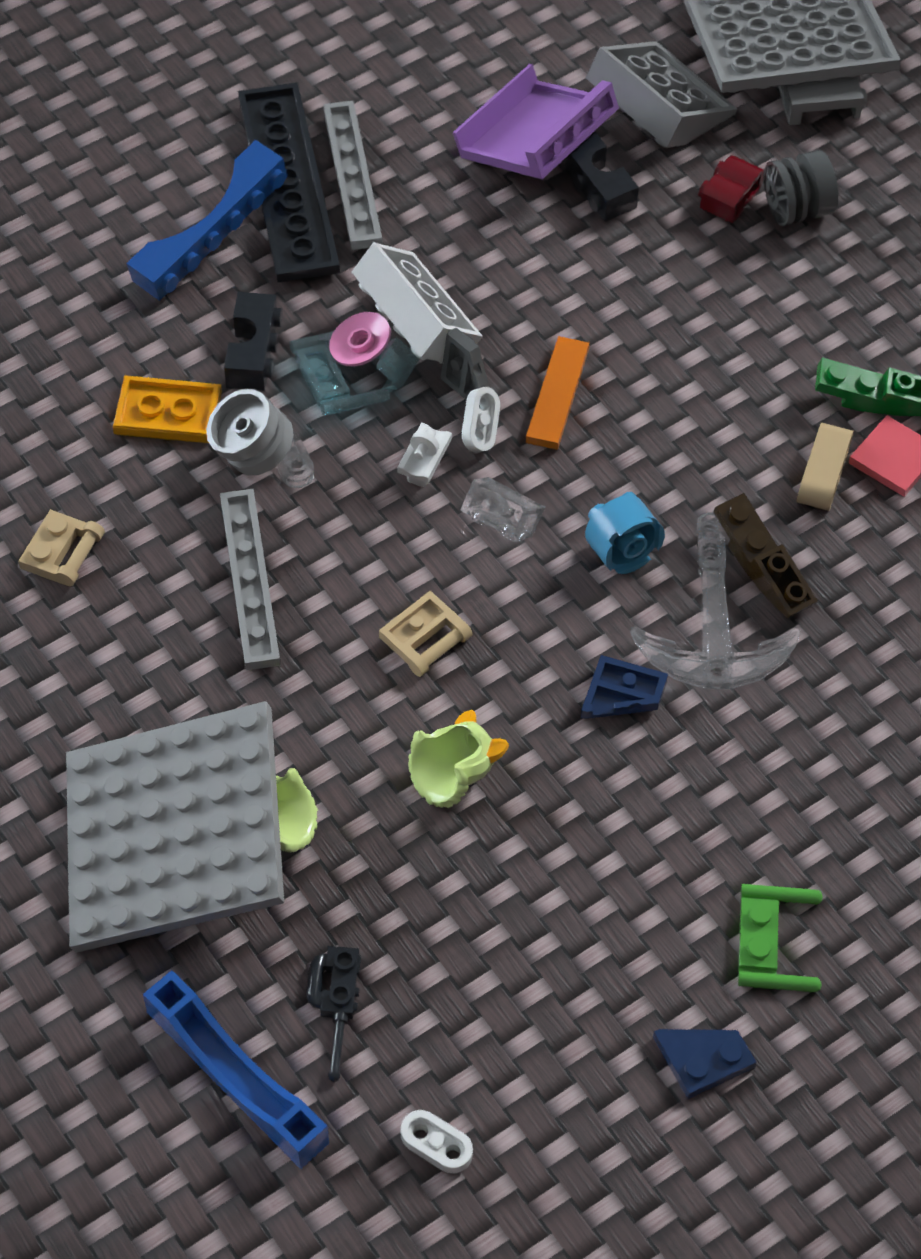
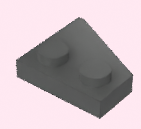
(462, 364)

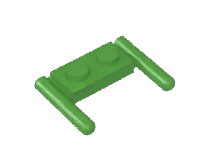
(760, 937)

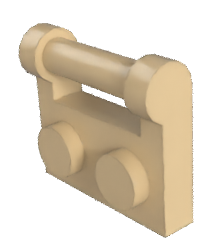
(53, 542)
(419, 624)

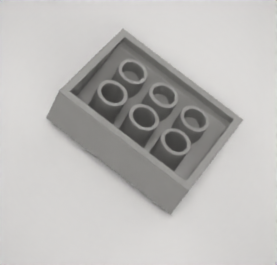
(660, 92)

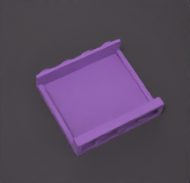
(533, 124)

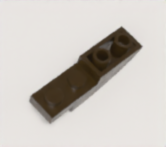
(762, 559)

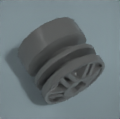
(801, 187)

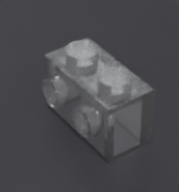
(502, 509)

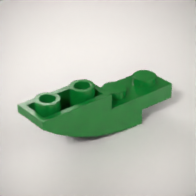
(868, 391)

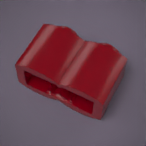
(730, 188)

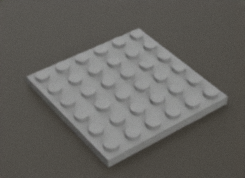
(790, 41)
(173, 828)

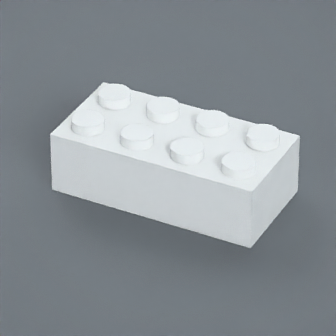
(411, 300)

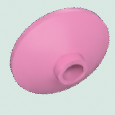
(360, 339)

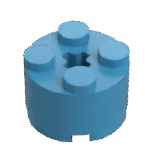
(623, 533)

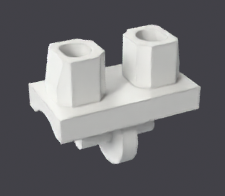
(424, 454)

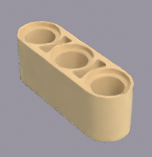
(825, 466)

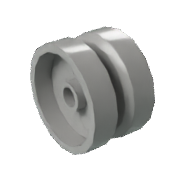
(249, 432)

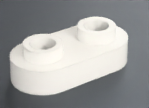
(480, 423)
(439, 1140)

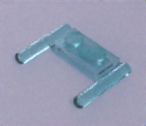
(326, 379)

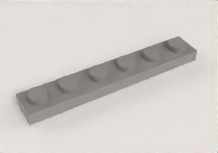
(352, 175)
(250, 580)

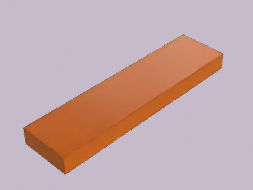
(557, 393)

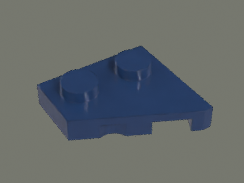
(622, 689)
(704, 1057)

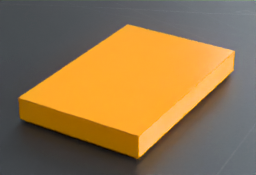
(165, 408)

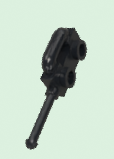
(340, 1000)

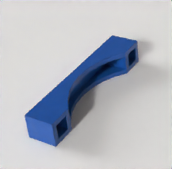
(167, 261)
(267, 1103)

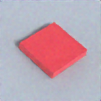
(890, 456)

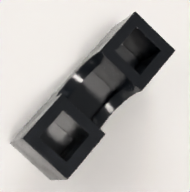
(607, 191)
(249, 362)

